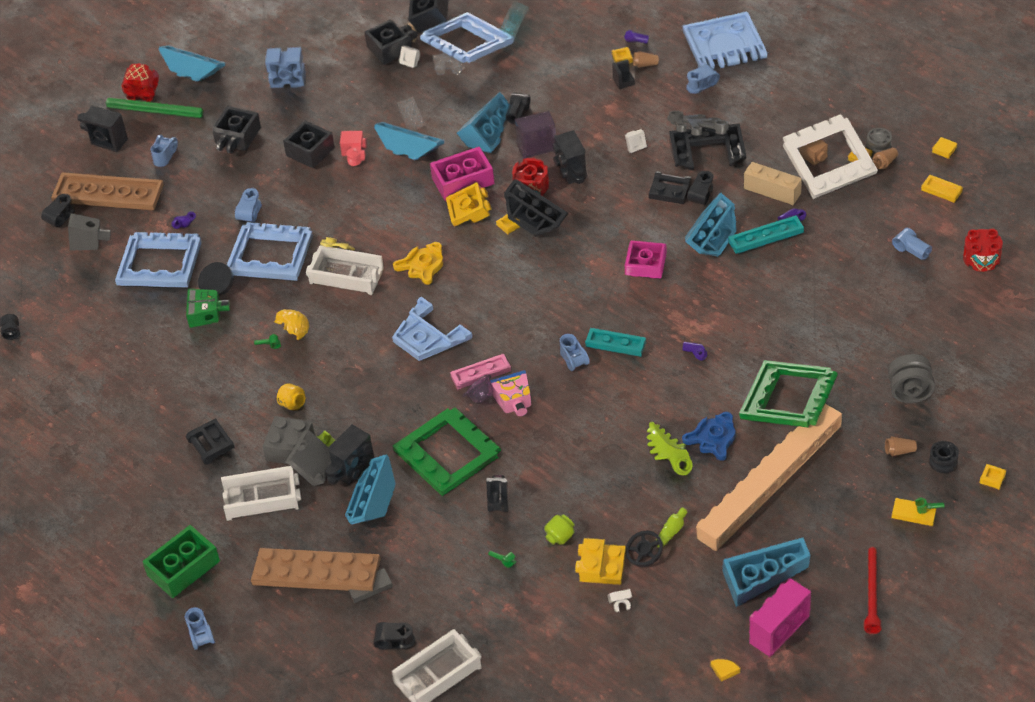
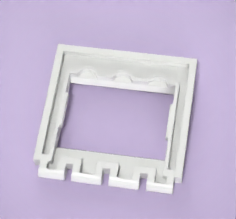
(838, 177)

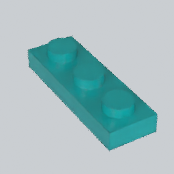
(615, 342)

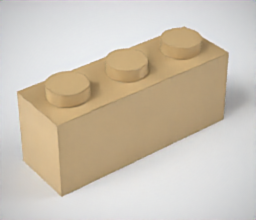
(772, 183)

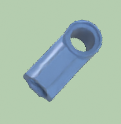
(908, 241)

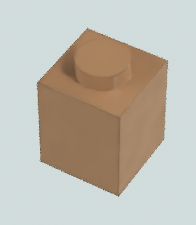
(814, 151)

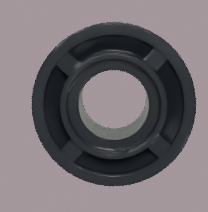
(943, 456)

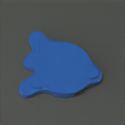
(713, 435)

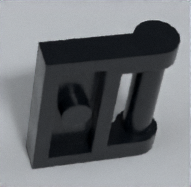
(669, 192)
(215, 437)

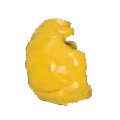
(294, 322)

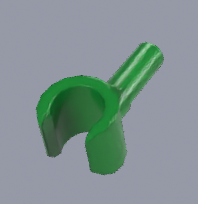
(273, 341)
(923, 506)
(507, 560)

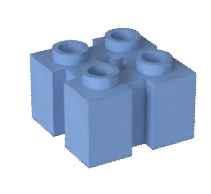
(285, 67)

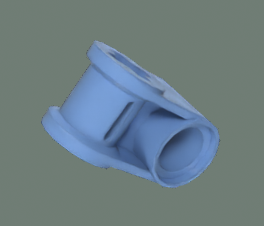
(701, 78)
(163, 150)
(248, 206)
(572, 352)
(199, 631)

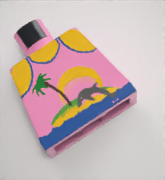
(512, 393)

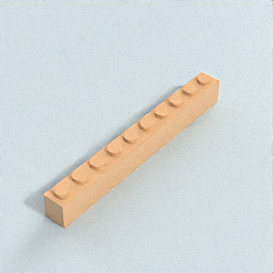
(766, 479)

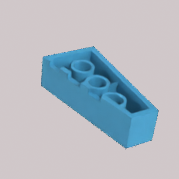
(764, 568)

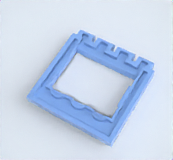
(496, 38)
(271, 270)
(161, 278)

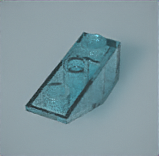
(514, 18)

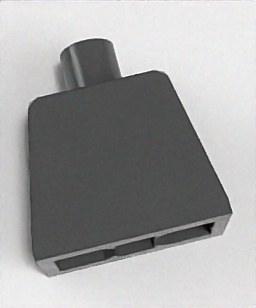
(86, 233)

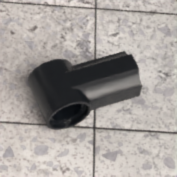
(518, 104)

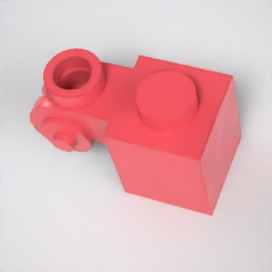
(353, 146)

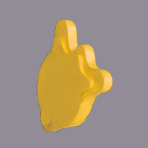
(422, 262)

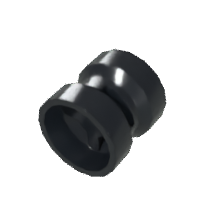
(9, 326)

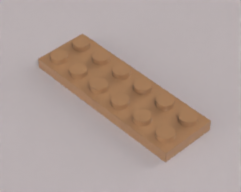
(109, 191)
(315, 569)

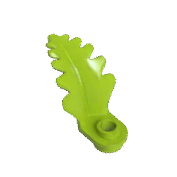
(668, 449)

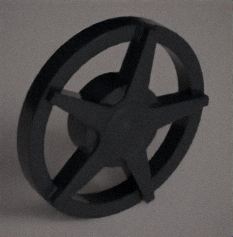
(644, 548)

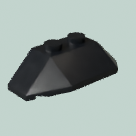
(532, 210)

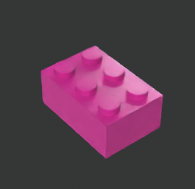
(462, 171)
(779, 617)

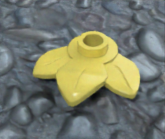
(332, 242)

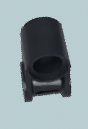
(701, 188)
(58, 211)
(392, 635)

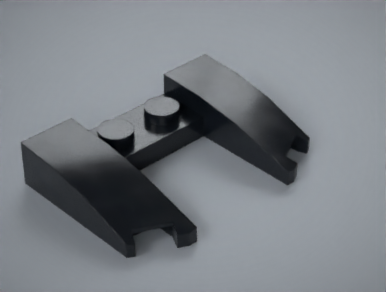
(682, 141)

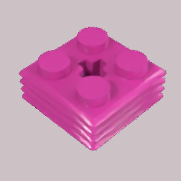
(645, 259)

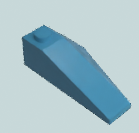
(486, 125)

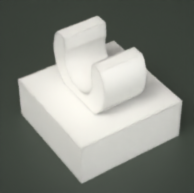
(409, 56)
(635, 140)
(620, 597)

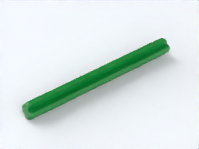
(154, 107)

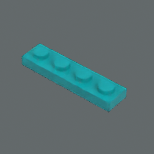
(766, 234)

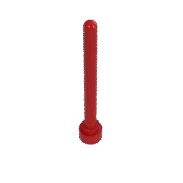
(872, 623)

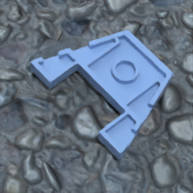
(423, 339)

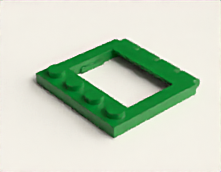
(765, 382)
(432, 471)

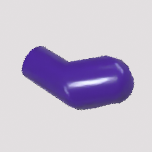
(631, 36)
(800, 213)
(183, 221)
(697, 349)

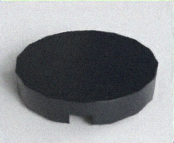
(216, 277)

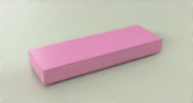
(468, 375)

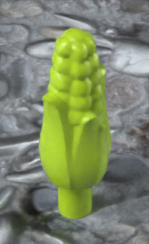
(672, 526)

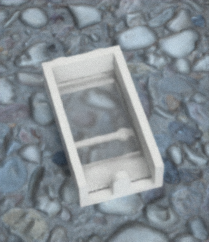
(345, 269)
(260, 492)
(437, 668)

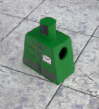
(204, 307)

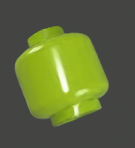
(559, 529)

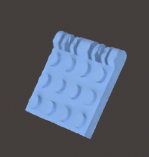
(724, 38)

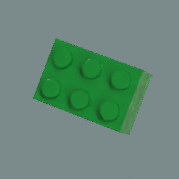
(181, 561)

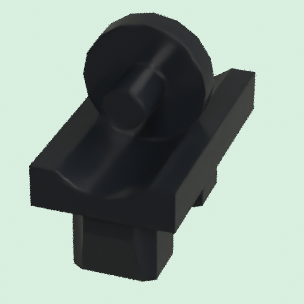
(497, 493)

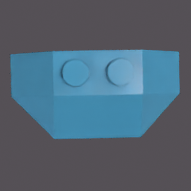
(189, 63)
(405, 141)
(713, 227)
(372, 492)

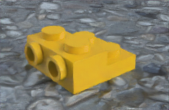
(468, 204)
(600, 562)

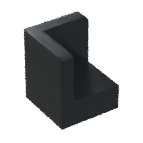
(622, 74)

